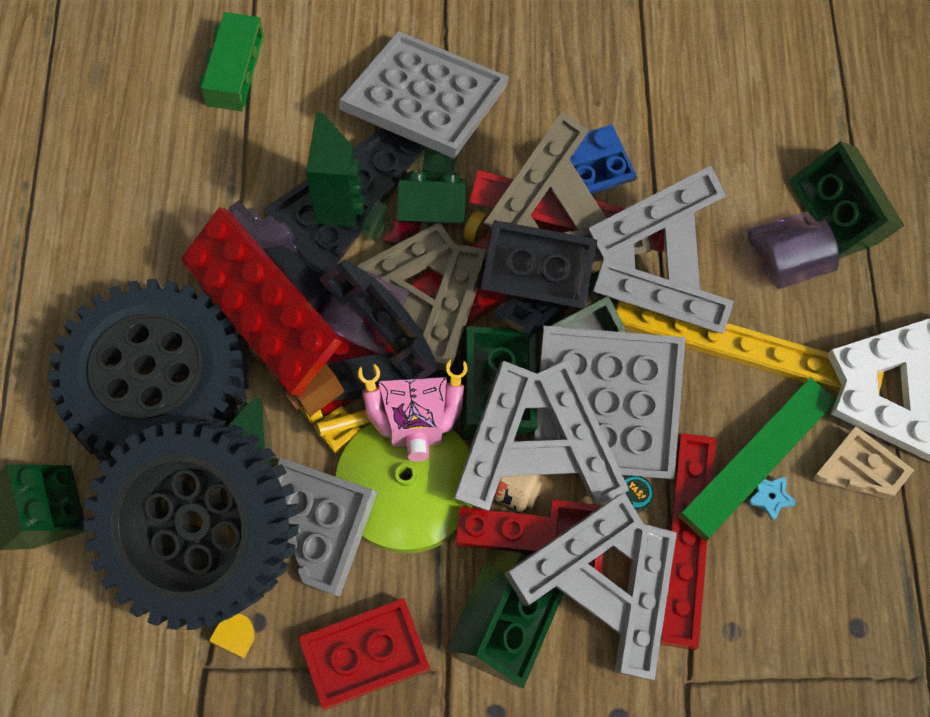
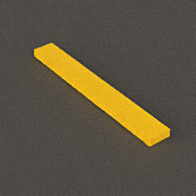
(739, 346)

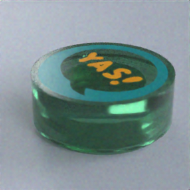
(639, 493)

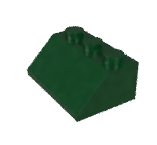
(333, 176)
(848, 198)
(483, 352)
(497, 629)

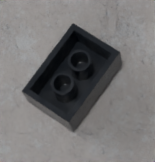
(538, 264)

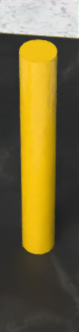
(342, 423)

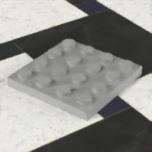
(424, 94)
(632, 390)

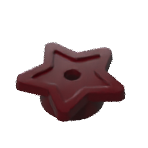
(400, 228)

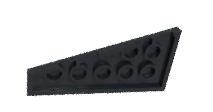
(383, 162)

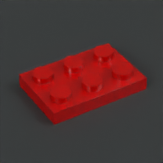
(364, 654)

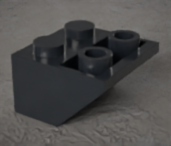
(303, 276)

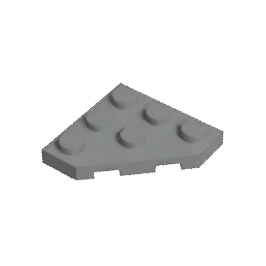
(329, 524)

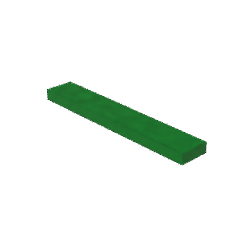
(757, 459)

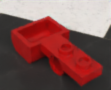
(520, 531)

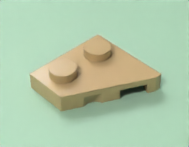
(864, 467)

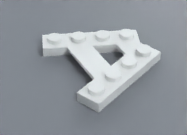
(859, 393)

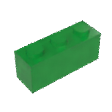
(232, 61)

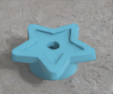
(768, 505)

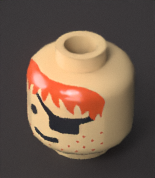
(518, 491)

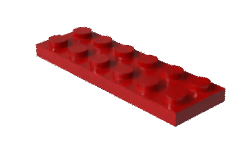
(261, 301)

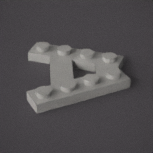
(674, 213)
(580, 451)
(634, 614)

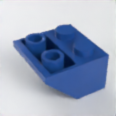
(602, 160)

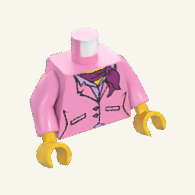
(414, 409)

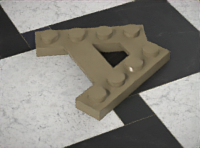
(552, 169)
(462, 268)

